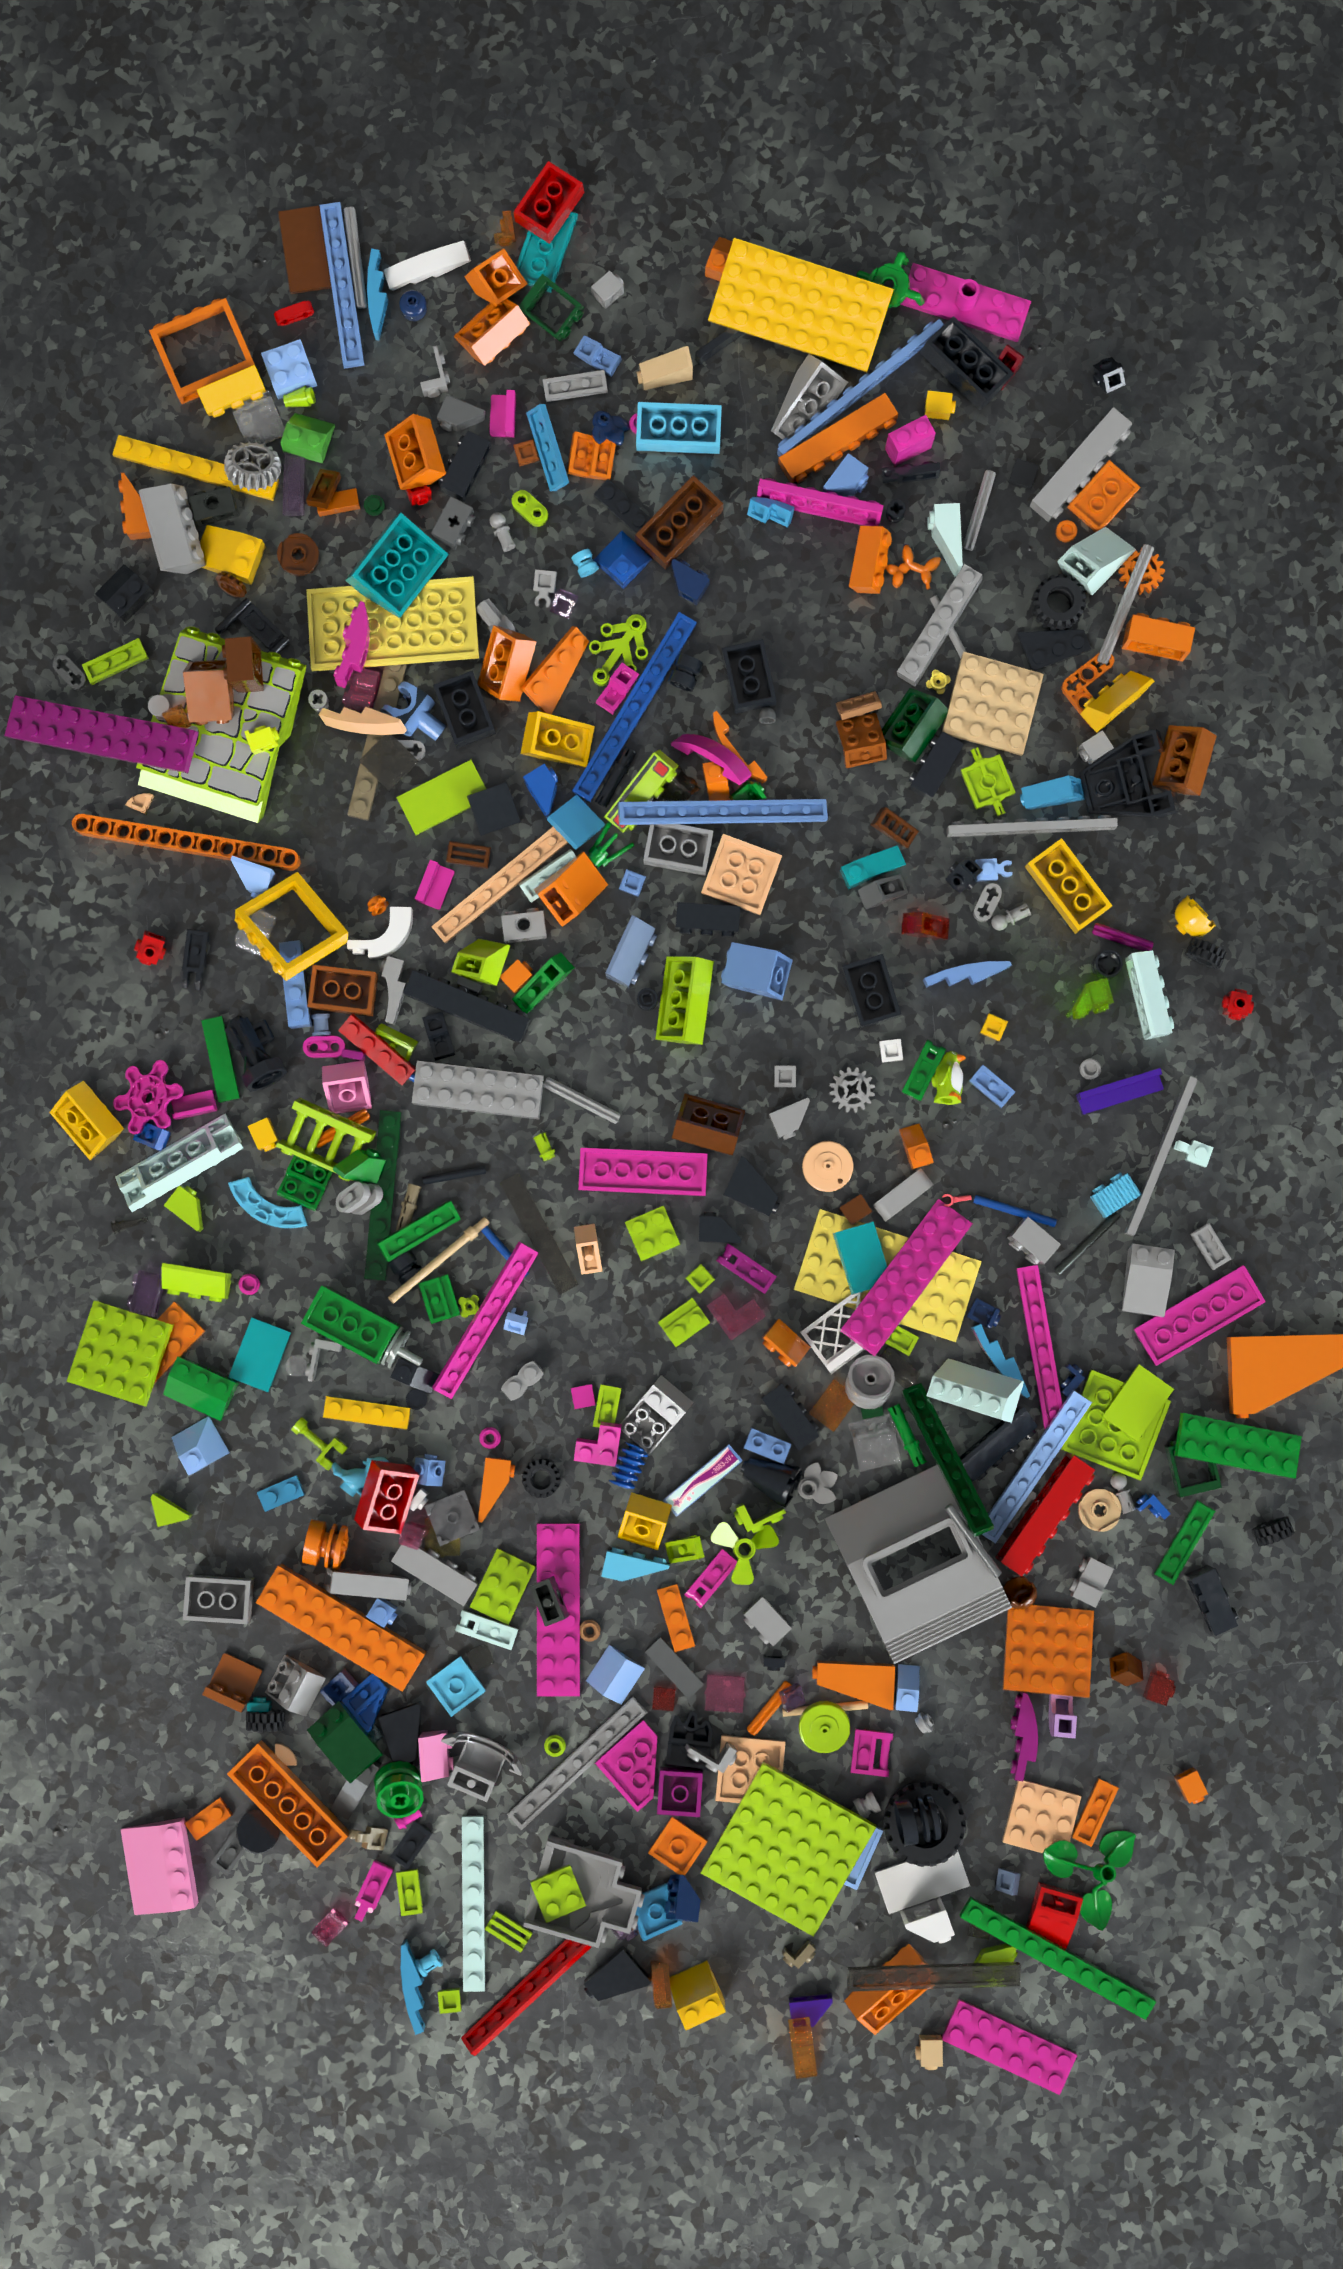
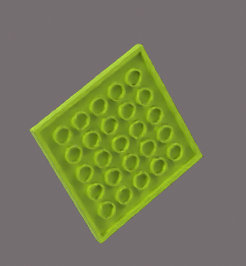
(788, 1849)

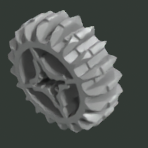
(252, 465)

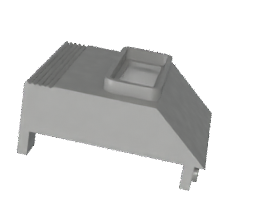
(933, 1602)

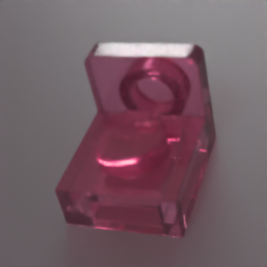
(413, 1534)

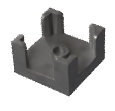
(452, 1517)

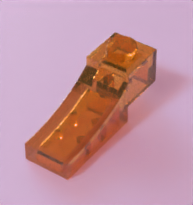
(802, 2047)

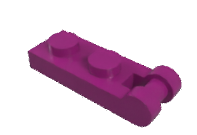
(747, 1269)

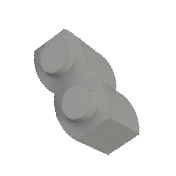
(518, 1384)

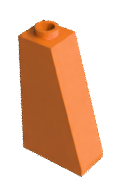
(859, 1680)

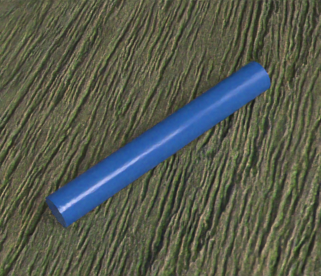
(497, 1243)

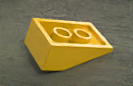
(232, 552)
(557, 739)

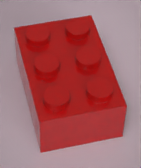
(548, 202)
(386, 1497)

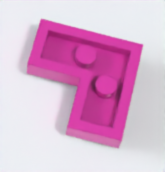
(601, 1451)

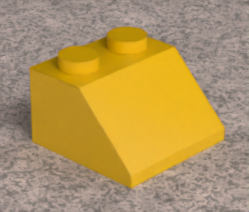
(644, 1521)

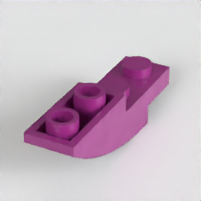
(1025, 1726)

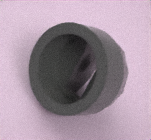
(767, 715)

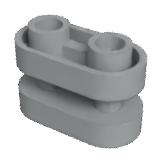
(359, 1198)

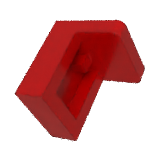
(419, 495)

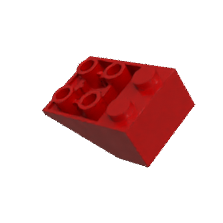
(1054, 1913)

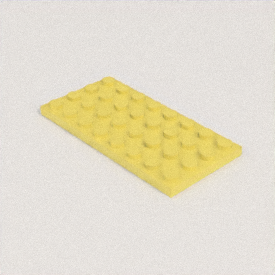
(432, 629)
(936, 1310)

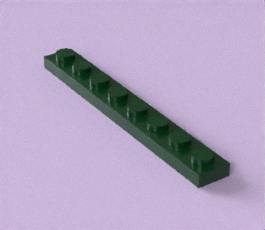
(381, 1214)
(947, 1460)

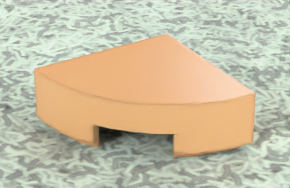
(140, 802)
(285, 1755)

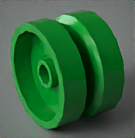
(398, 1789)

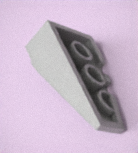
(809, 392)

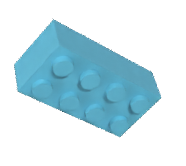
(678, 427)

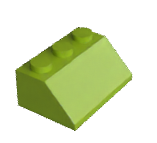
(195, 1282)

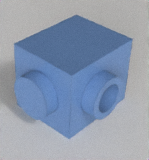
(382, 1612)

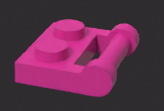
(864, 1752)

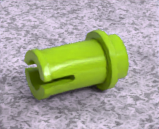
(544, 1147)

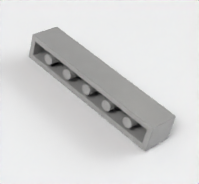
(1081, 464)
(939, 625)

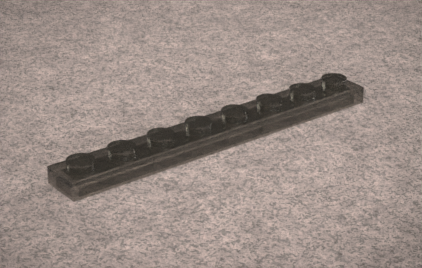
(933, 1976)

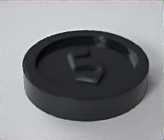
(416, 1399)

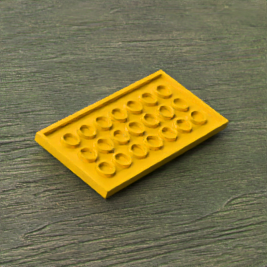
(800, 305)

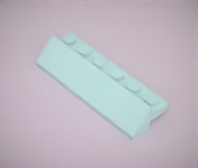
(179, 1162)

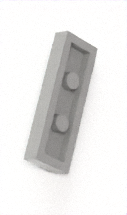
(575, 385)

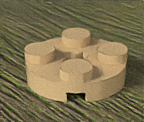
(1111, 1512)

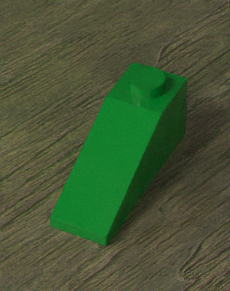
(543, 982)

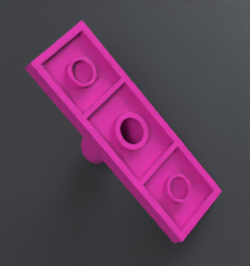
(968, 302)

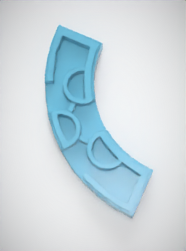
(263, 1210)

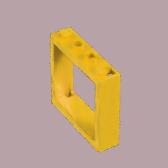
(295, 882)

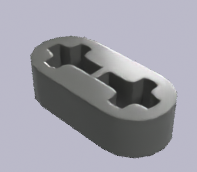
(66, 676)

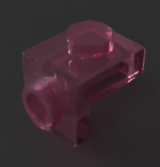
(330, 1927)

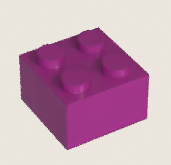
(680, 1791)

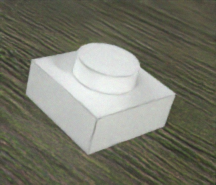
(891, 1050)
(419, 1500)

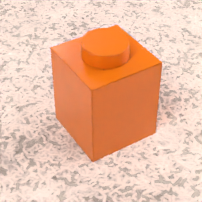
(517, 975)
(1191, 1786)

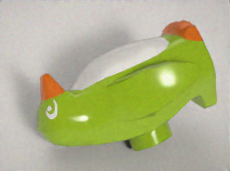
(949, 1079)

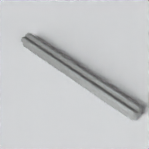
(1125, 604)

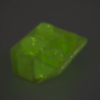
(1091, 997)

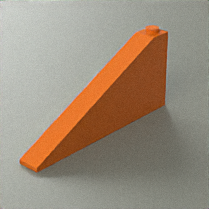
(1275, 1367)

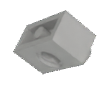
(536, 930)

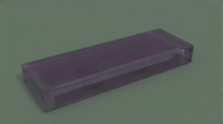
(294, 485)

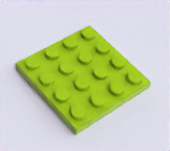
(120, 1353)
(1105, 1443)

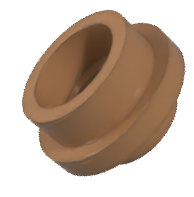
(589, 1637)

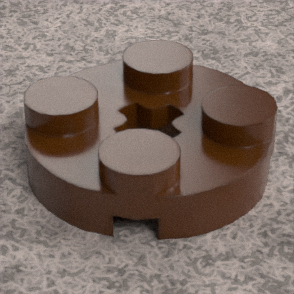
(307, 563)

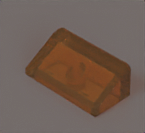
(661, 1984)

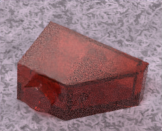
(925, 925)

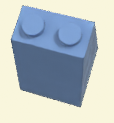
(756, 970)

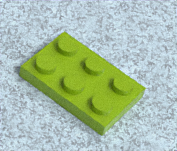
(502, 1586)

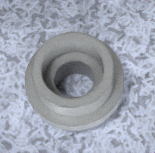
(924, 1722)

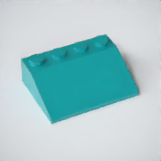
(397, 566)

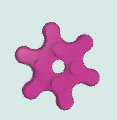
(140, 1087)

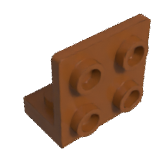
(862, 740)
(233, 1682)

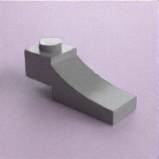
(392, 971)

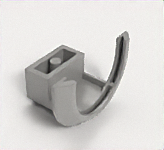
(479, 1764)

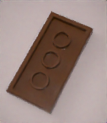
(304, 249)

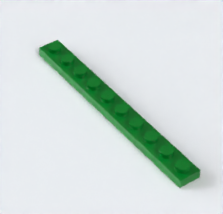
(1057, 1958)

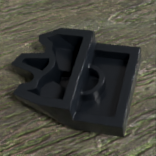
(688, 1733)

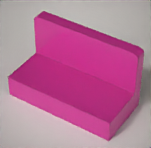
(503, 415)
(434, 885)
(194, 1105)

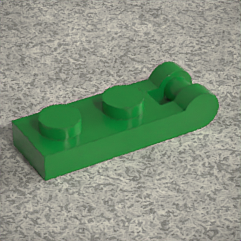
(923, 1071)

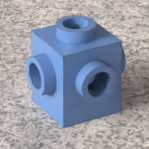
(429, 1470)

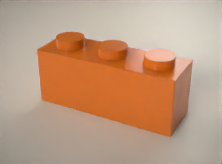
(870, 559)

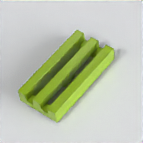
(499, 1935)

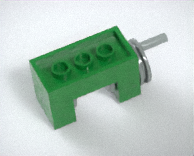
(358, 1328)

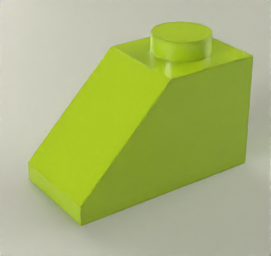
(186, 1206)

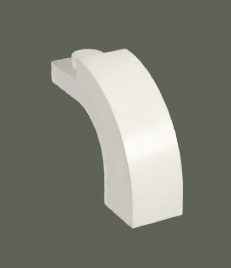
(395, 936)

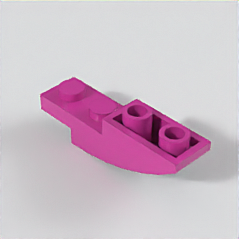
(357, 638)

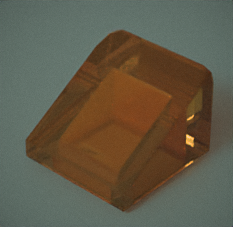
(177, 717)

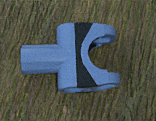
(417, 712)

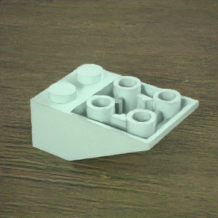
(1095, 559)

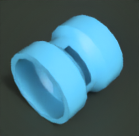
(585, 563)

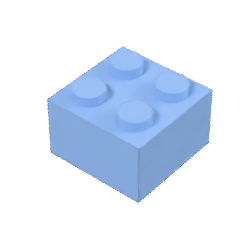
(288, 368)

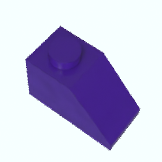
(810, 2006)

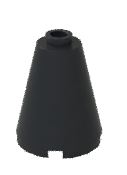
(772, 1479)

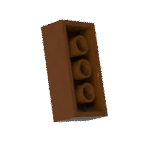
(679, 522)

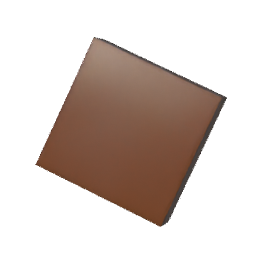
(526, 452)

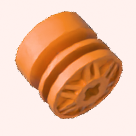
(325, 1544)

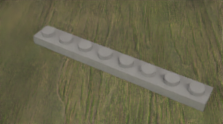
(1041, 825)

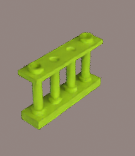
(323, 1118)

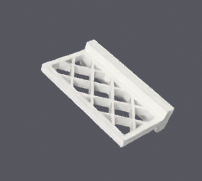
(848, 1351)

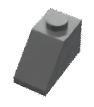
(458, 414)
(882, 891)

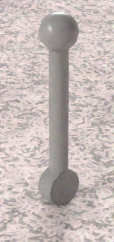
(1031, 1496)

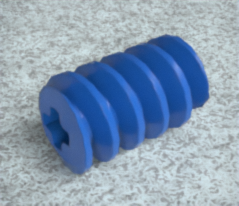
(629, 1466)

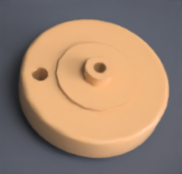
(827, 1166)

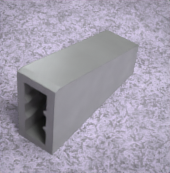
(366, 1584)

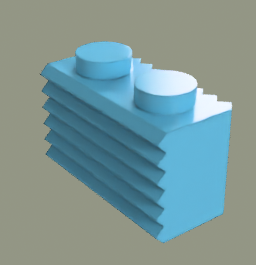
(1115, 1195)

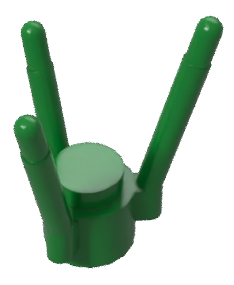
(598, 854)

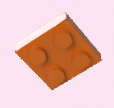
(677, 1846)

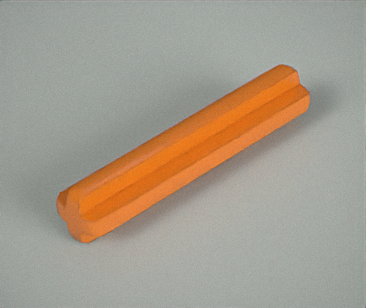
(329, 1134)
(767, 1711)

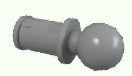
(497, 521)
(1000, 922)
(1119, 1482)

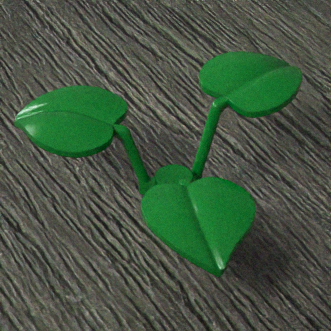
(1117, 1848)

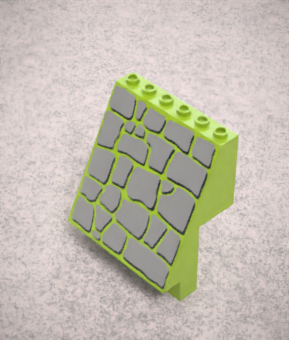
(223, 767)

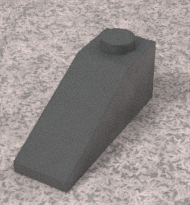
(352, 1793)

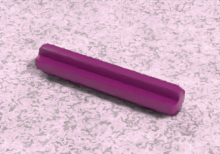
(1122, 937)

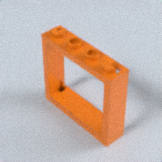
(180, 322)

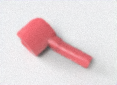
(954, 1199)

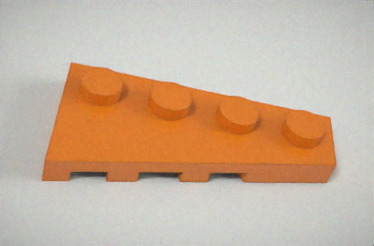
(553, 674)

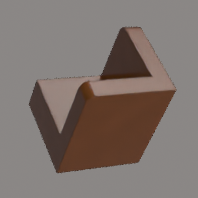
(855, 1209)
(1126, 1669)

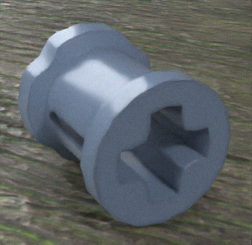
(321, 1025)

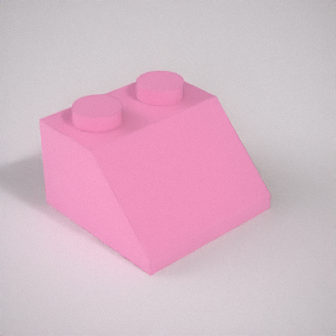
(346, 1087)
(434, 1756)

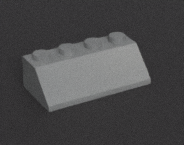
(172, 528)

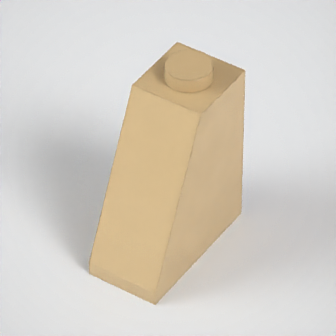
(666, 369)

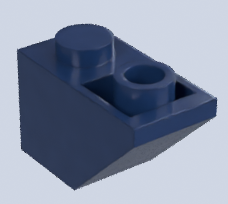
(689, 583)
(682, 1901)

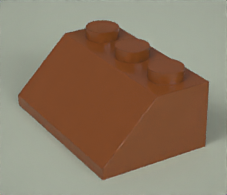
(1185, 759)

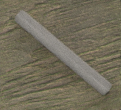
(355, 257)

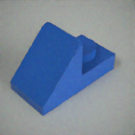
(153, 1137)

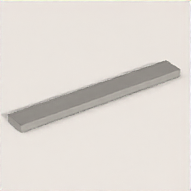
(1160, 1156)
(577, 1763)

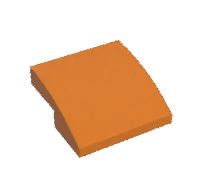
(589, 458)

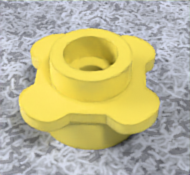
(944, 680)

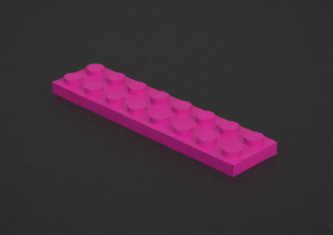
(906, 1277)
(559, 1643)

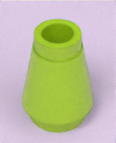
(300, 398)

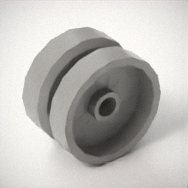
(869, 1381)

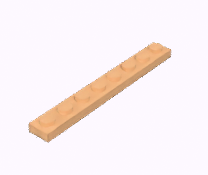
(499, 884)

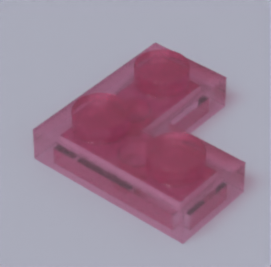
(734, 1321)

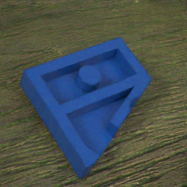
(366, 1701)

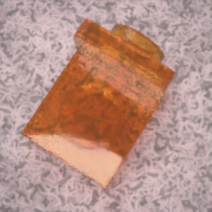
(507, 235)

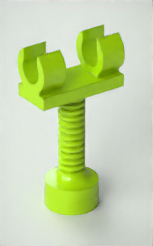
(301, 1428)

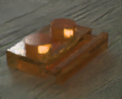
(832, 1406)

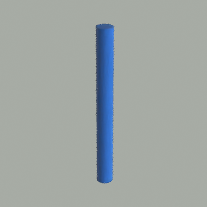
(1014, 1210)

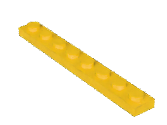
(182, 464)

